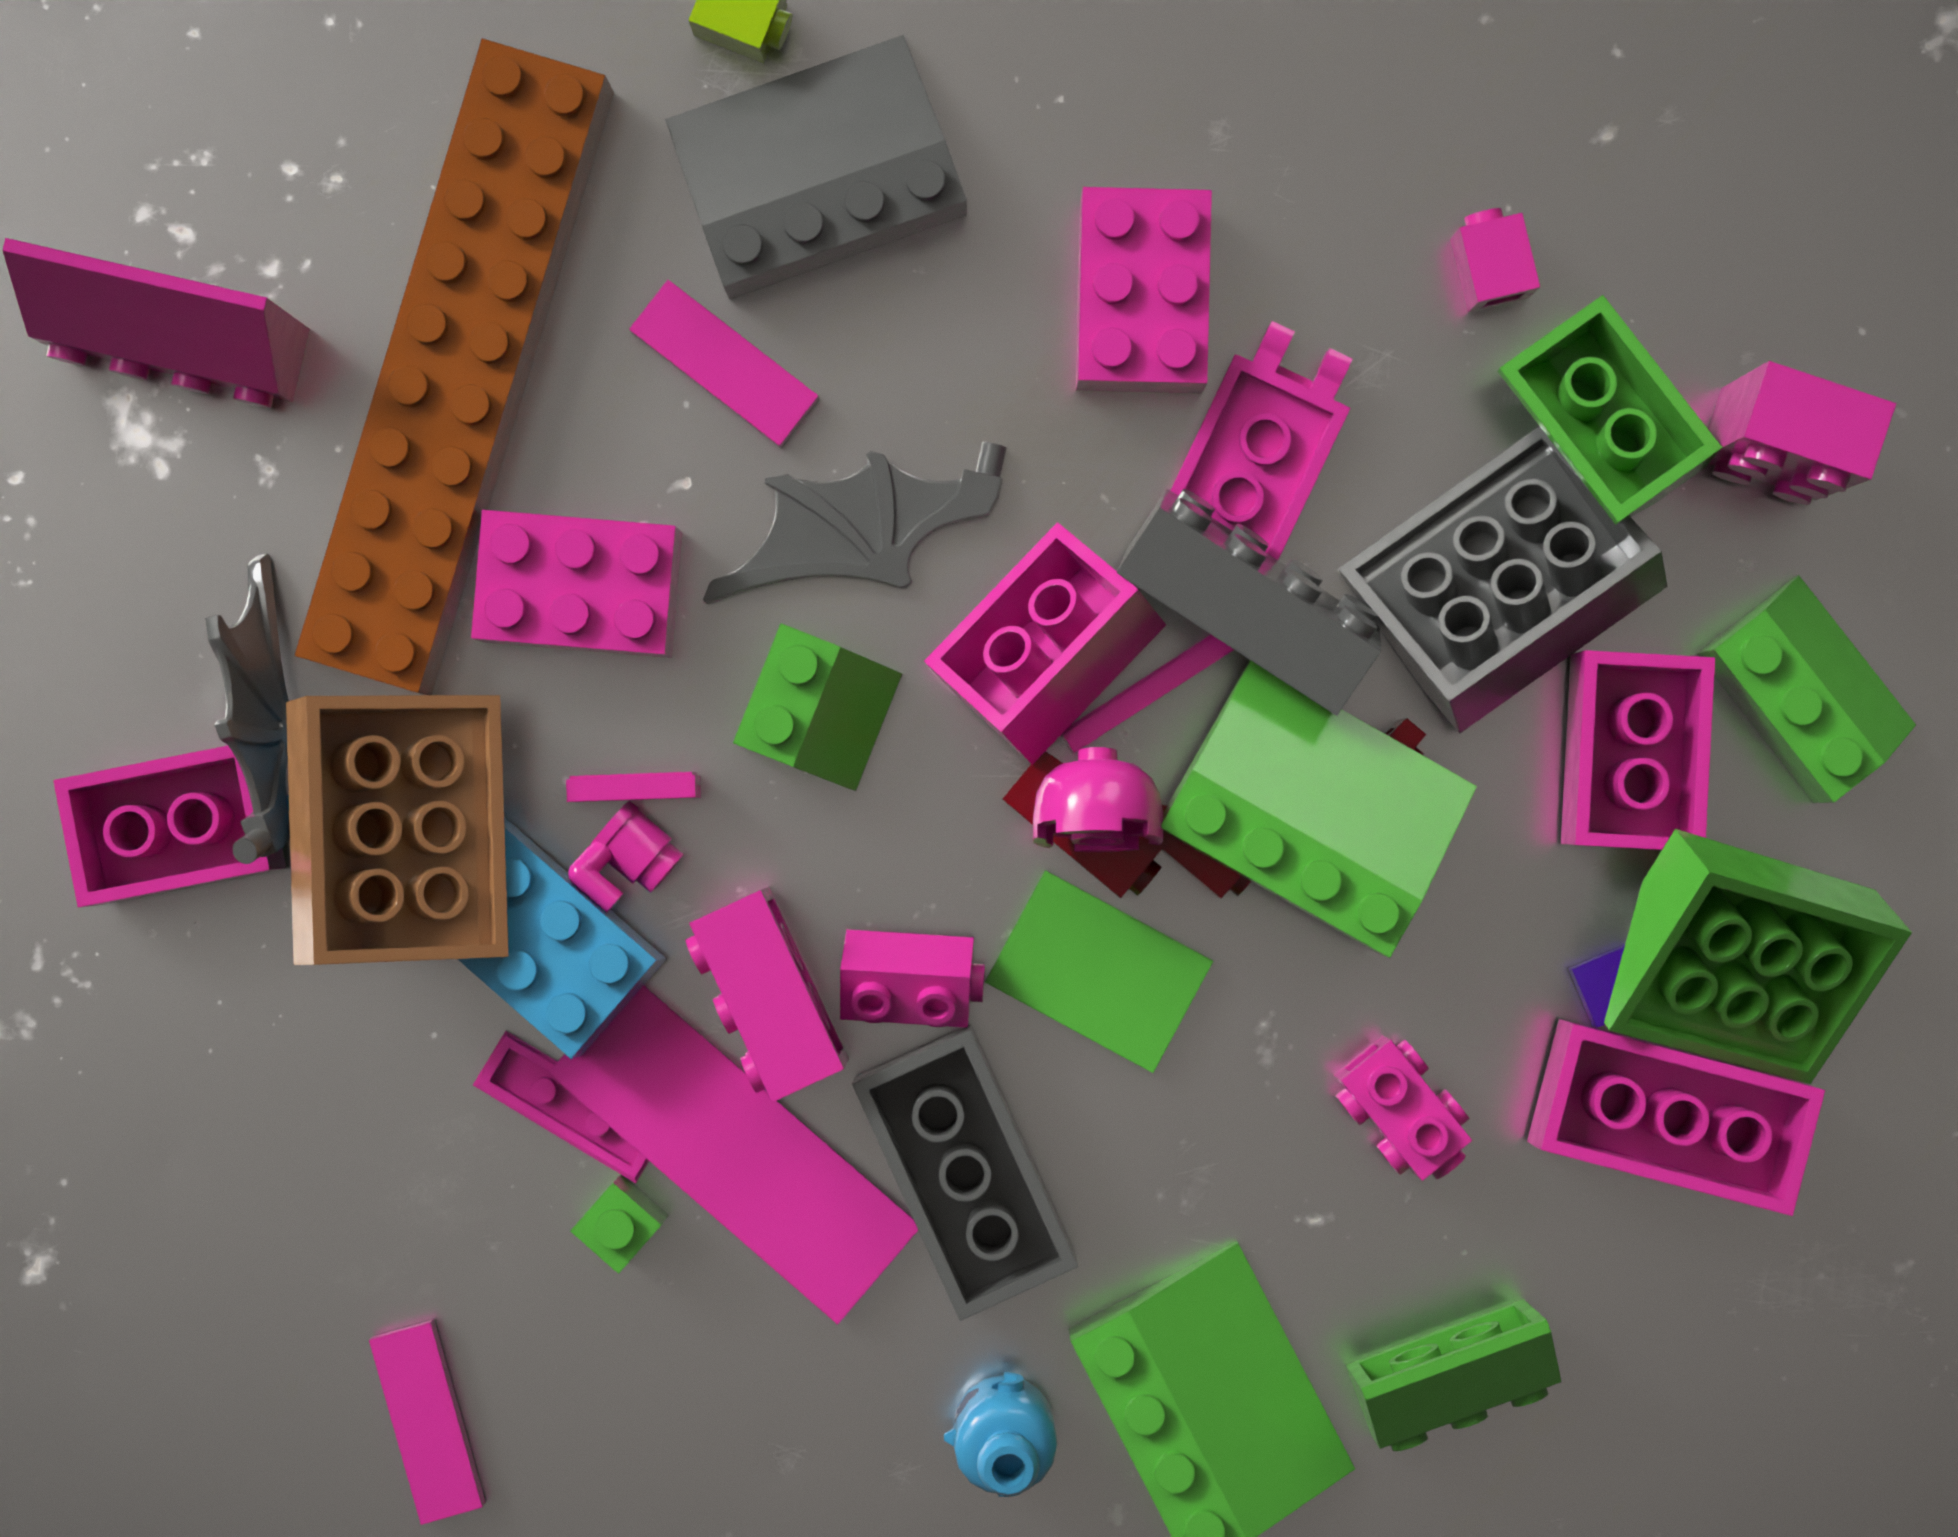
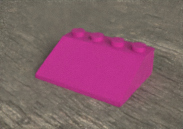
(156, 324)

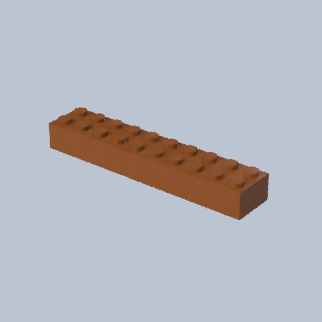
(456, 367)

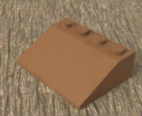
(396, 828)

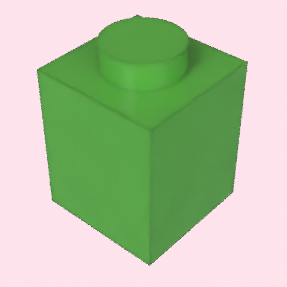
(619, 1223)

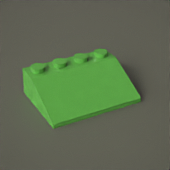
(1319, 809)
(1749, 957)
(1211, 1400)

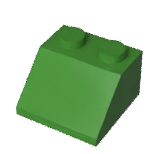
(817, 707)

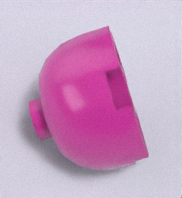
(1098, 804)

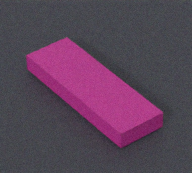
(724, 363)
(1144, 692)
(520, 1079)
(427, 1421)

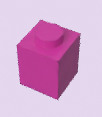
(1494, 259)

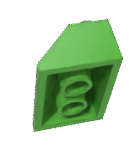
(1610, 411)
(1809, 692)
(1456, 1375)

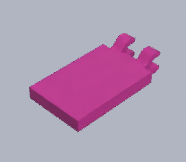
(1265, 440)

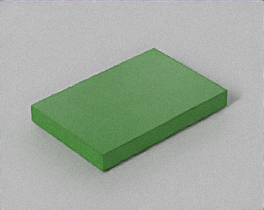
(1099, 971)

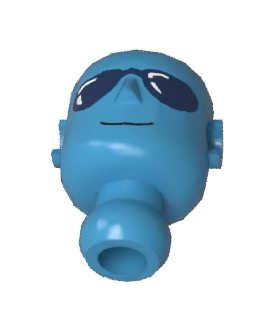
(1004, 1435)

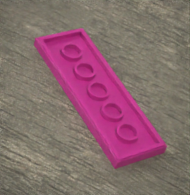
(738, 1154)

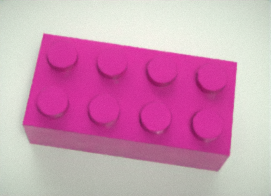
(1675, 1117)

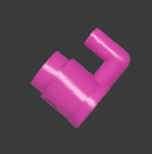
(631, 847)

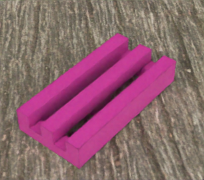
(633, 787)

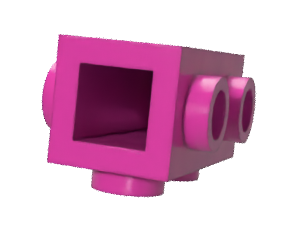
(909, 978)
(1417, 1126)

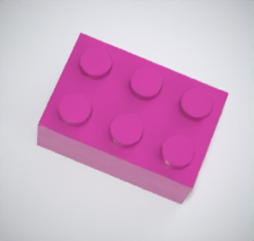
(1143, 290)
(1797, 433)
(576, 583)
(1045, 642)
(1636, 748)
(156, 826)
(767, 995)

